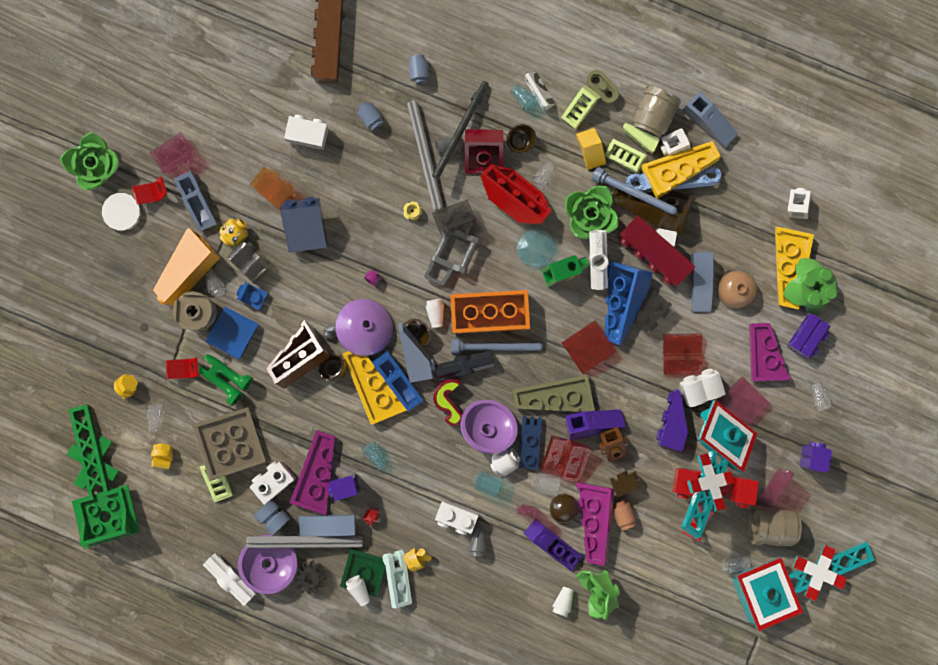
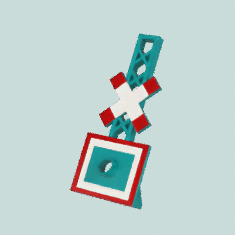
(730, 440)
(755, 584)

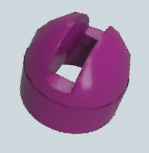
(373, 278)

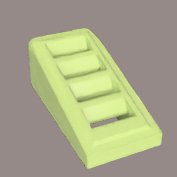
(580, 96)
(644, 139)
(622, 162)
(210, 484)

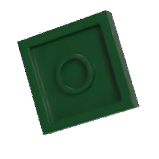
(368, 567)

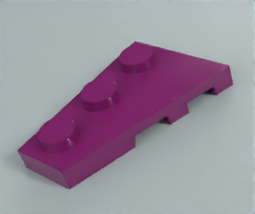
(765, 357)

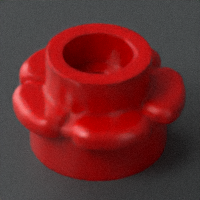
(371, 516)

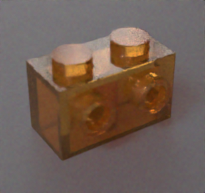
(272, 187)

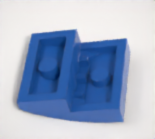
(232, 333)

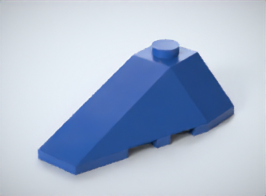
(625, 295)

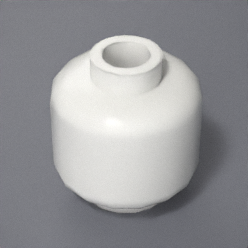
(505, 462)

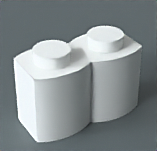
(702, 388)

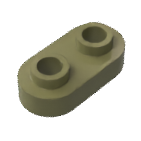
(603, 86)

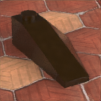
(655, 215)

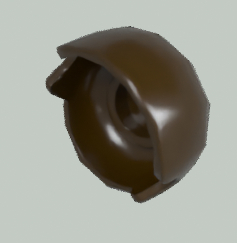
(521, 138)
(419, 330)
(333, 368)
(564, 508)

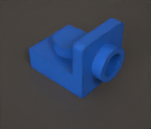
(252, 295)

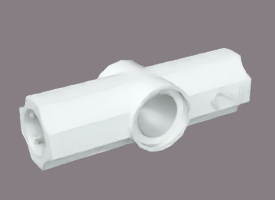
(598, 271)
(228, 578)

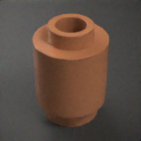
(624, 515)

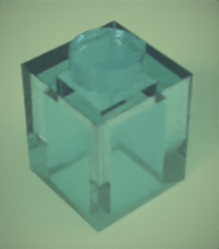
(487, 483)

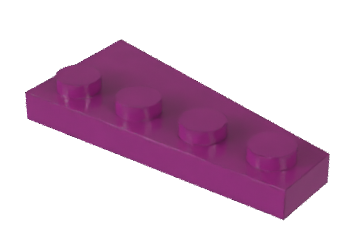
(313, 482)
(597, 517)

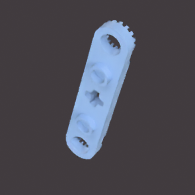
(698, 180)

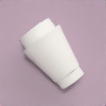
(435, 312)
(357, 588)
(563, 602)

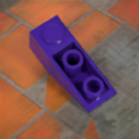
(592, 423)
(674, 427)
(553, 545)

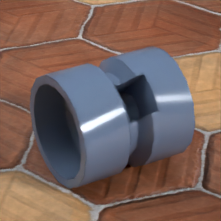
(272, 517)

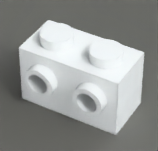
(306, 132)
(272, 482)
(457, 517)

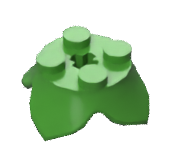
(77, 162)
(597, 199)
(801, 289)
(603, 593)

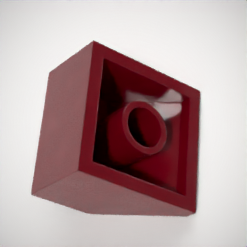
(482, 149)

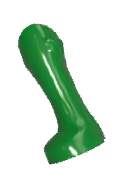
(218, 368)

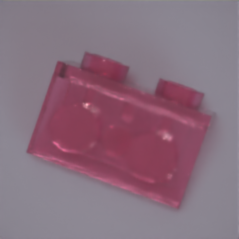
(173, 153)

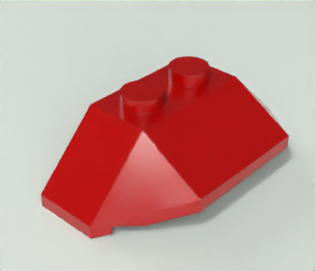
(515, 195)

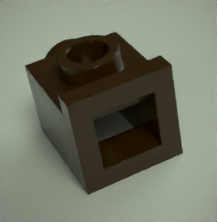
(625, 482)

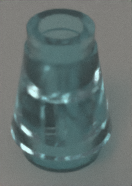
(524, 98)
(374, 454)

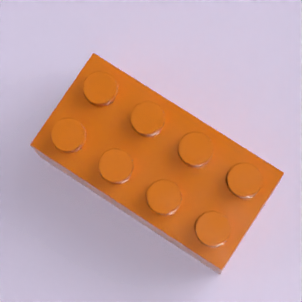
(490, 312)

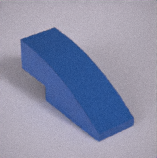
(397, 381)

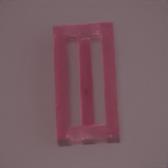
(526, 509)

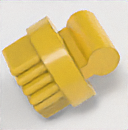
(125, 386)
(162, 456)
(416, 559)

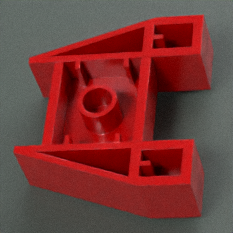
(741, 492)

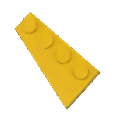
(677, 168)
(790, 248)
(372, 389)

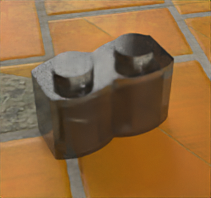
(249, 262)

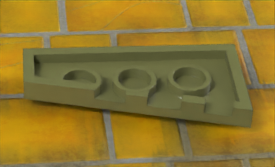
(561, 395)

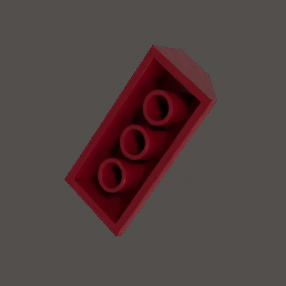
(656, 252)

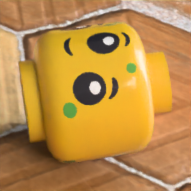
(233, 232)

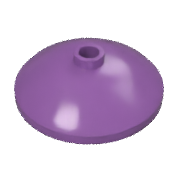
(355, 336)
(494, 419)
(268, 579)

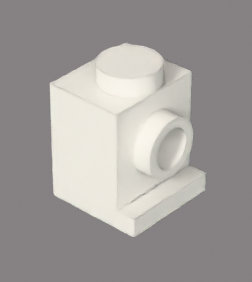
(676, 139)
(799, 211)

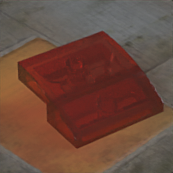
(589, 347)
(682, 354)
(565, 459)

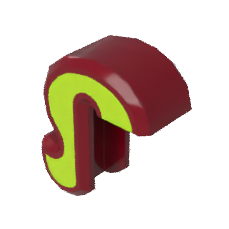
(445, 404)

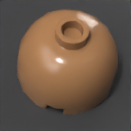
(736, 289)

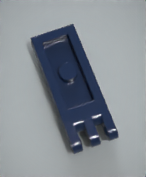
(530, 443)

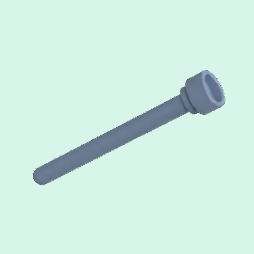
(600, 176)
(458, 346)

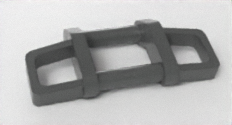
(462, 269)

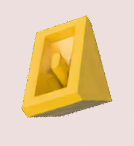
(591, 148)

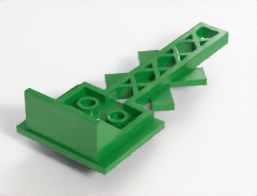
(90, 509)

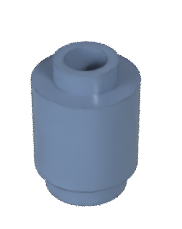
(418, 69)
(370, 115)

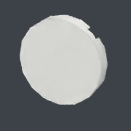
(121, 212)

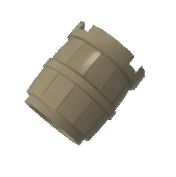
(656, 111)
(202, 320)
(774, 526)

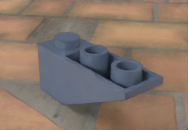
(710, 119)

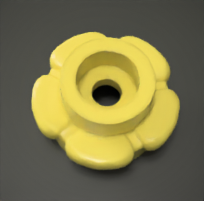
(417, 210)

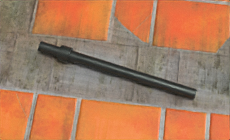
(476, 100)

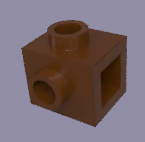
(613, 444)

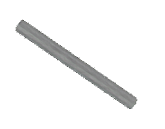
(425, 155)
(304, 542)

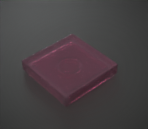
(744, 401)
(776, 486)

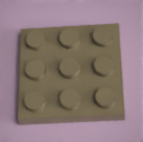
(228, 443)

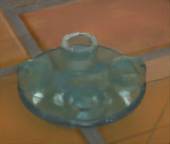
(535, 248)

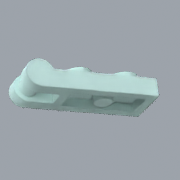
(397, 579)

